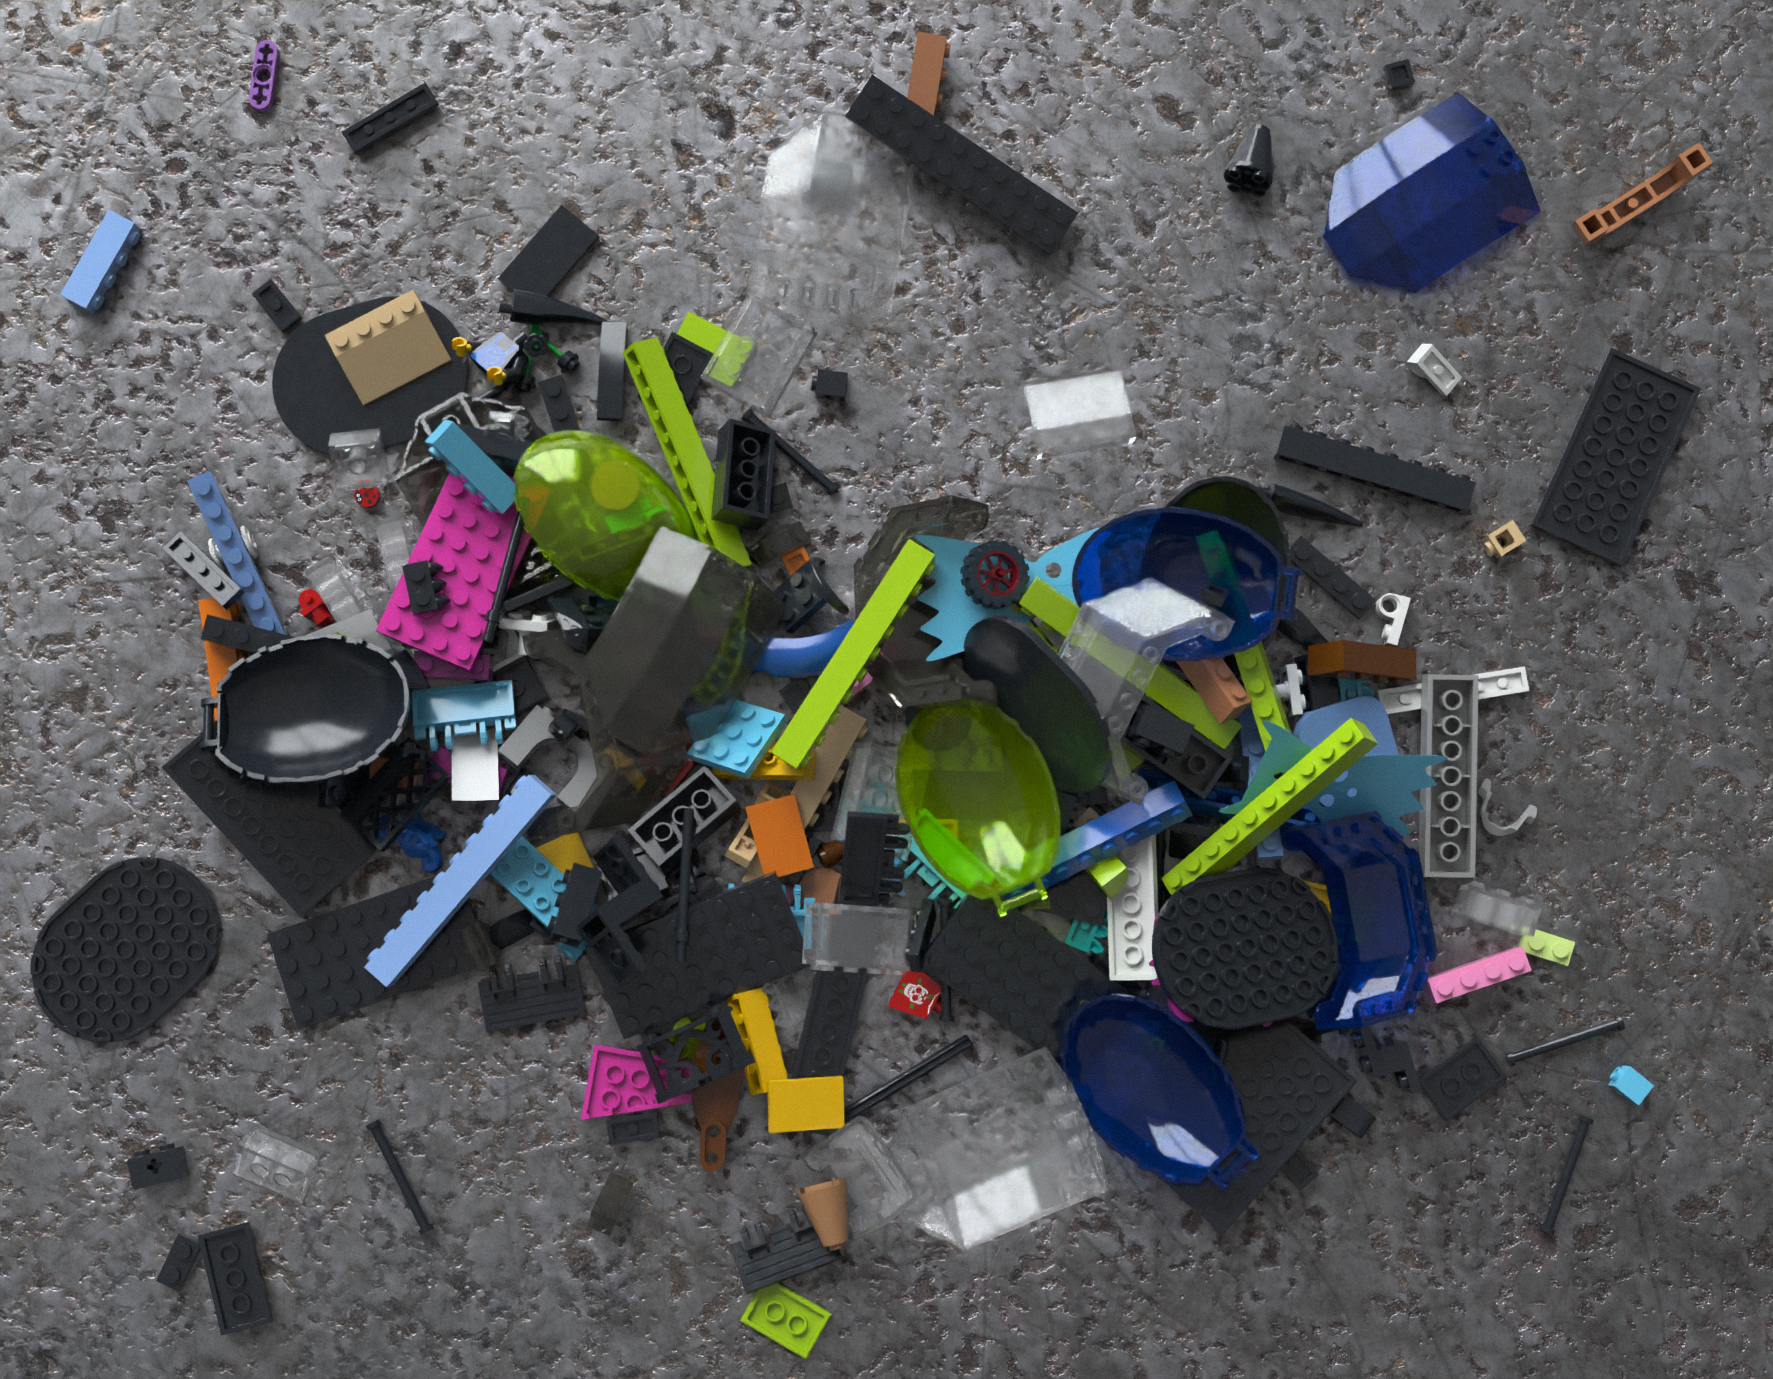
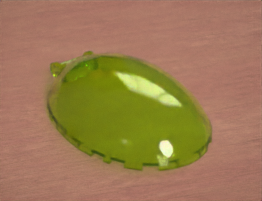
(594, 507)
(979, 802)

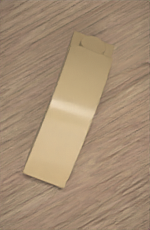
(743, 847)

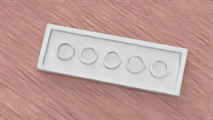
(1133, 914)

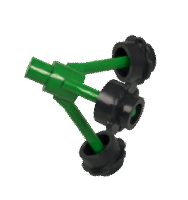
(538, 345)

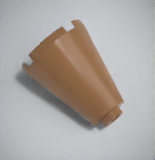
(828, 1211)

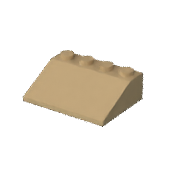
(388, 347)

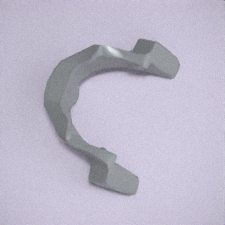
(1527, 816)

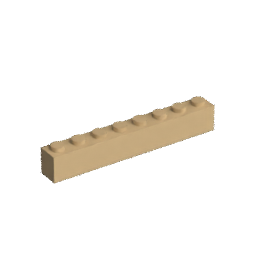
(829, 760)

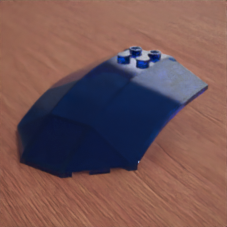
(1427, 197)

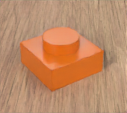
(795, 560)

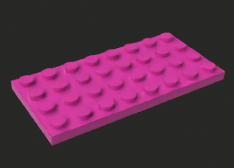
(472, 552)

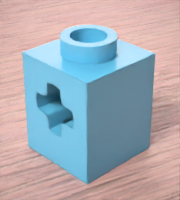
(1630, 1084)

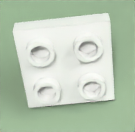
(529, 623)
(1289, 690)

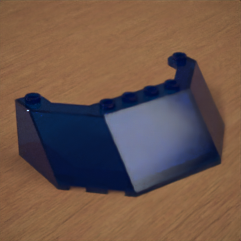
(1377, 916)

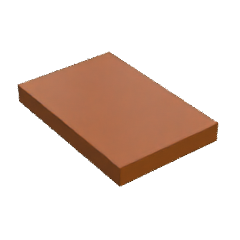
(779, 836)

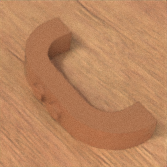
(1602, 222)

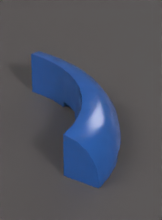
(801, 655)

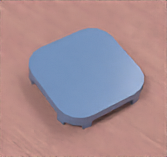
(1319, 724)

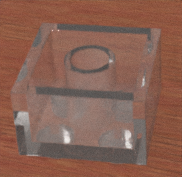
(358, 459)

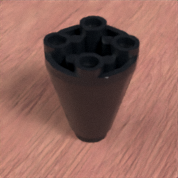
(1251, 164)

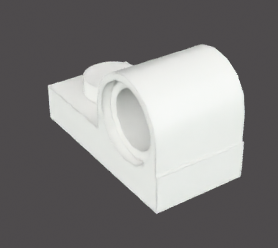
(1430, 364)
(1392, 631)

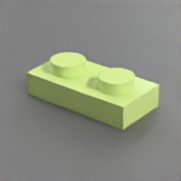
(1548, 947)

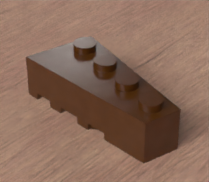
(1362, 662)

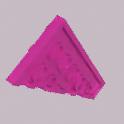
(622, 1083)

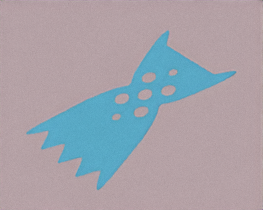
(958, 611)
(1381, 781)

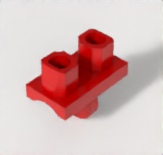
(315, 608)

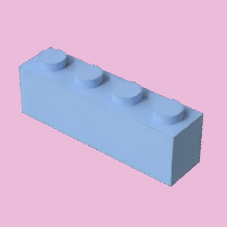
(101, 262)

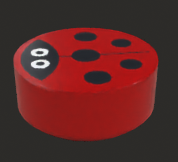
(367, 497)

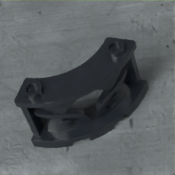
(677, 1084)

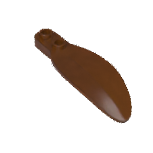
(715, 1105)

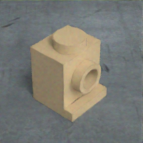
(1509, 533)

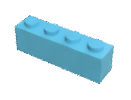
(472, 466)

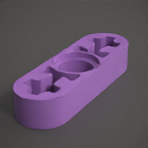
(255, 92)

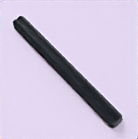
(907, 1077)

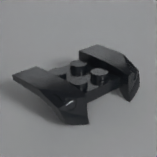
(581, 621)

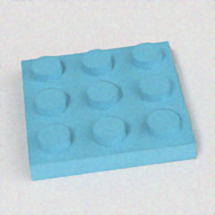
(740, 739)

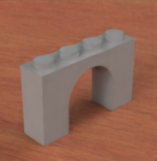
(532, 735)

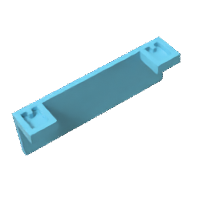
(535, 885)

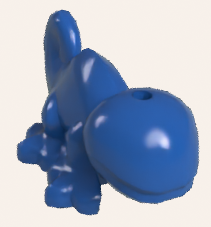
(418, 841)

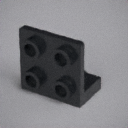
(1191, 834)

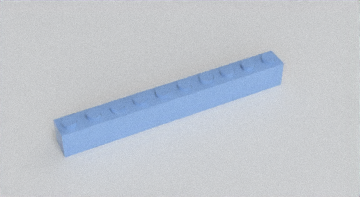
(460, 880)

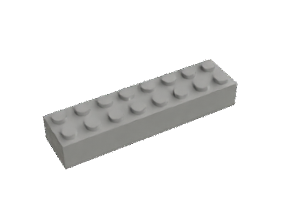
(1449, 809)

